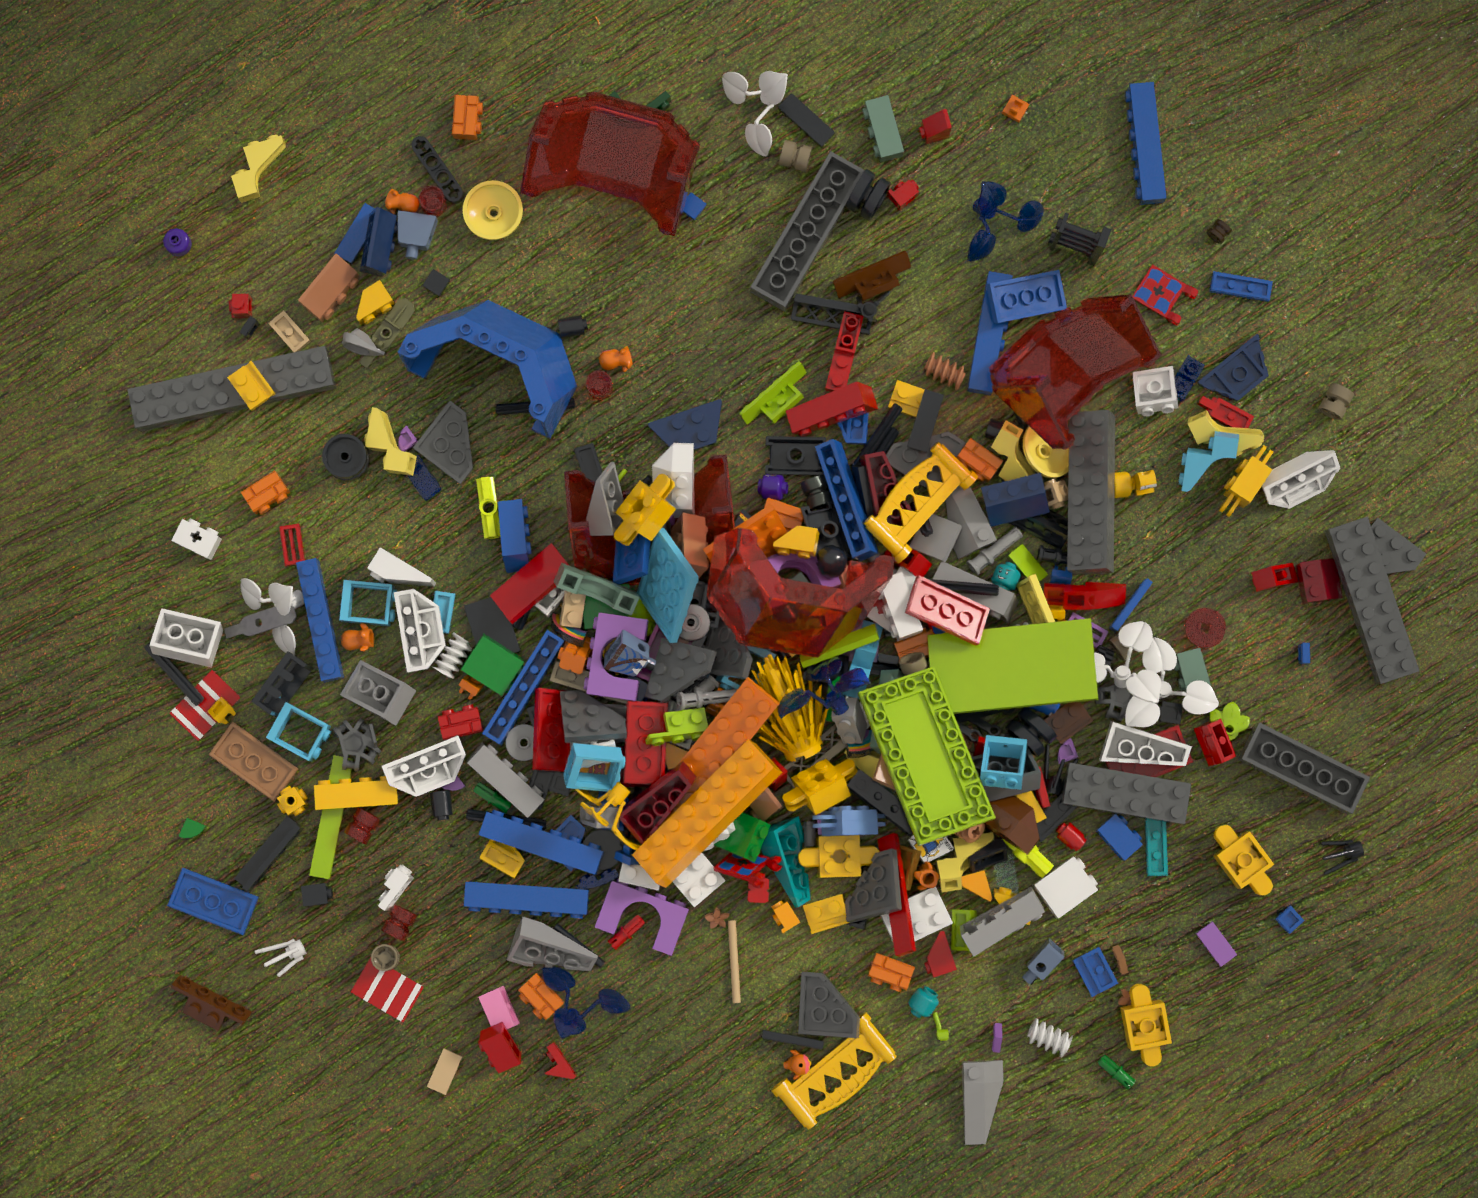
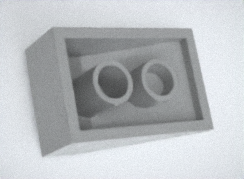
(604, 503)
(378, 692)

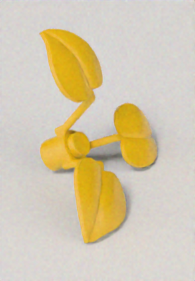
(616, 796)

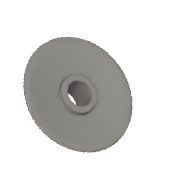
(701, 625)
(514, 739)

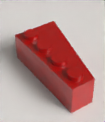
(831, 408)

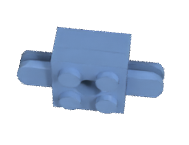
(849, 821)

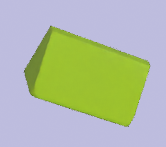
(1026, 563)
(959, 918)

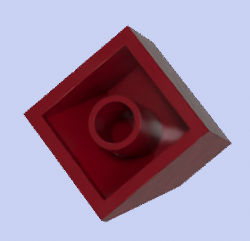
(1318, 581)

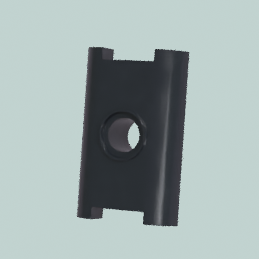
(780, 459)
(827, 519)

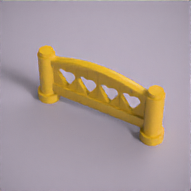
(952, 474)
(796, 1094)

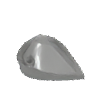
(360, 343)

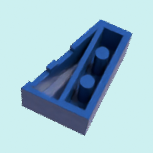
(514, 534)

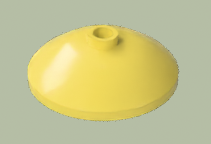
(491, 197)
(1042, 458)

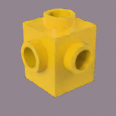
(299, 803)

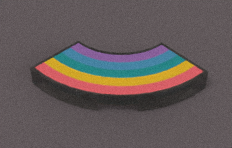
(570, 634)
(860, 749)

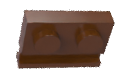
(1068, 720)

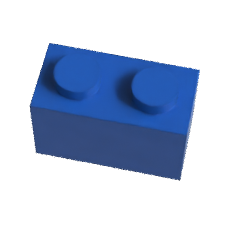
(1119, 836)

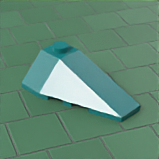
(786, 841)

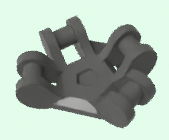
(1118, 697)
(355, 742)

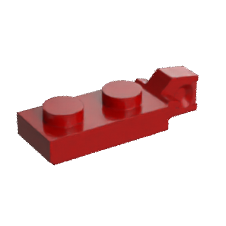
(1226, 412)

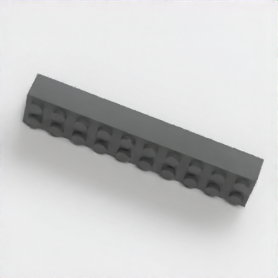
(213, 394)

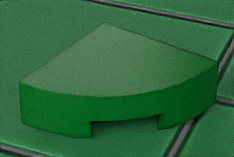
(191, 828)

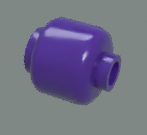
(182, 244)
(772, 487)

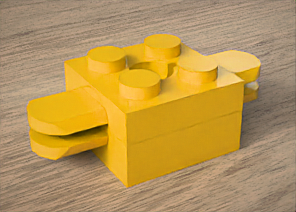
(1247, 482)
(645, 510)
(820, 786)
(837, 856)
(1243, 860)
(1145, 1025)

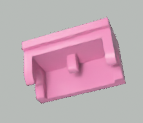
(499, 1008)

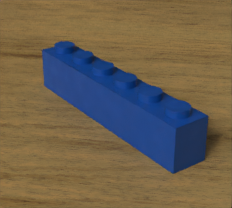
(1146, 143)
(987, 342)
(846, 499)
(320, 620)
(524, 687)
(541, 843)
(526, 898)

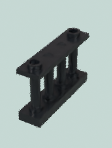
(1079, 239)
(880, 800)

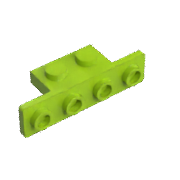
(777, 397)
(680, 726)

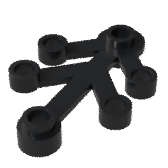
(975, 718)

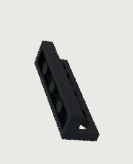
(826, 305)
(1045, 529)
(268, 853)

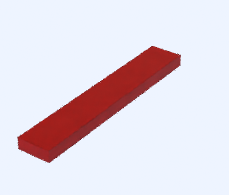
(899, 920)

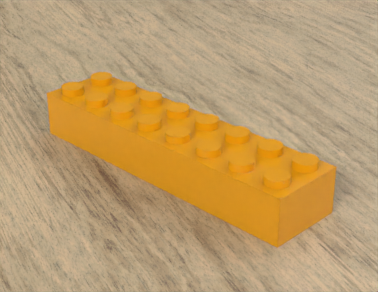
(706, 813)

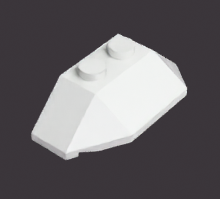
(679, 466)
(1300, 478)
(419, 629)
(426, 768)

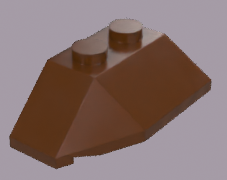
(1014, 823)

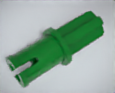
(492, 797)
(1116, 1071)

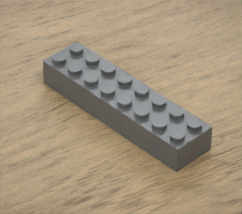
(806, 232)
(1091, 493)
(1371, 600)

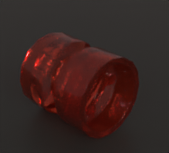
(432, 201)
(599, 385)
(362, 825)
(399, 922)

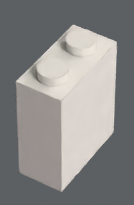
(1065, 886)

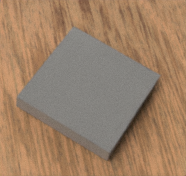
(940, 542)

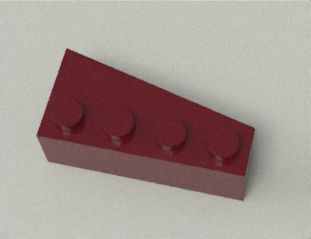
(881, 482)
(654, 804)

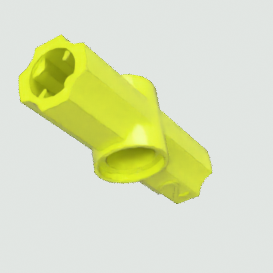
(487, 495)
(1034, 860)

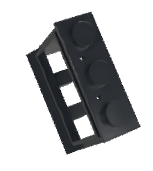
(286, 687)

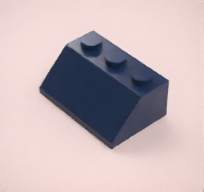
(379, 242)
(1015, 499)

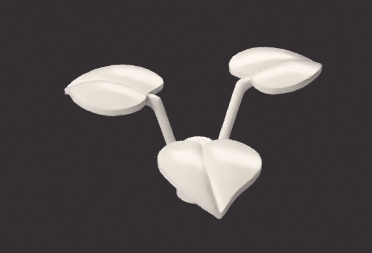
(772, 92)
(283, 598)
(1145, 684)
(1198, 696)

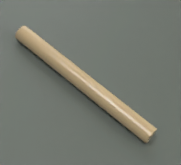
(734, 961)

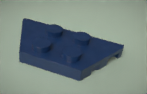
(1238, 372)
(690, 426)

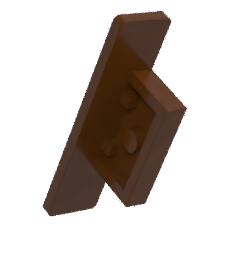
(873, 278)
(207, 1005)

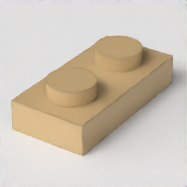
(289, 332)
(572, 610)

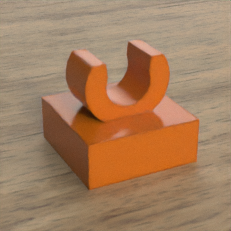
(1015, 108)
(471, 685)

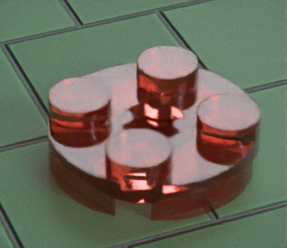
(1205, 616)

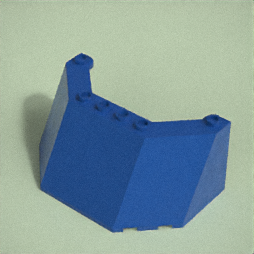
(510, 337)

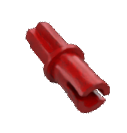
(626, 932)

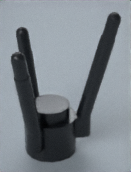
(870, 307)
(1054, 784)
(1352, 850)

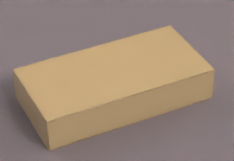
(444, 1071)

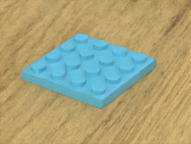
(667, 586)

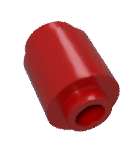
(1070, 836)

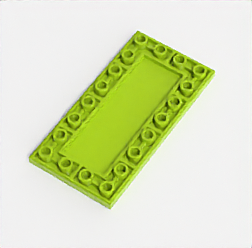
(1017, 666)
(926, 756)

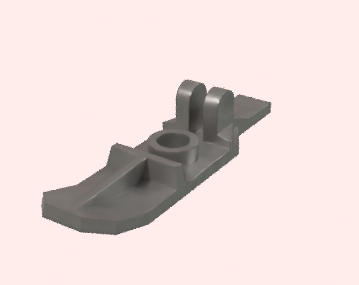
(270, 619)

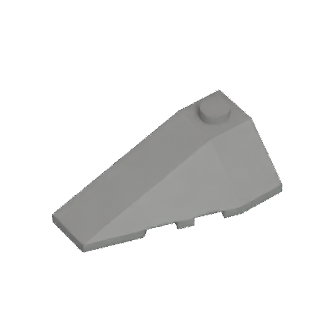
(976, 530)
(543, 945)
(981, 1092)

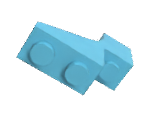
(1198, 460)
(864, 659)

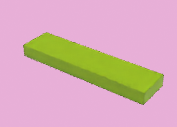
(850, 642)

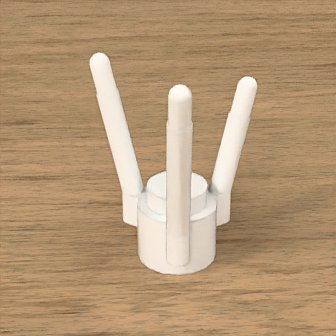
(295, 950)

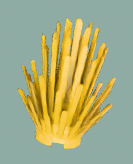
(800, 730)

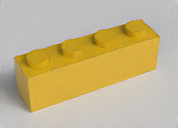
(354, 794)

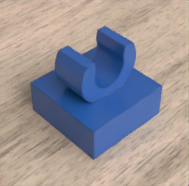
(1060, 576)
(625, 855)

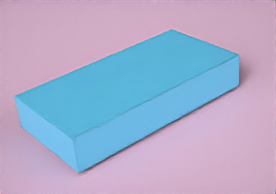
(446, 603)

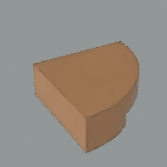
(1121, 961)

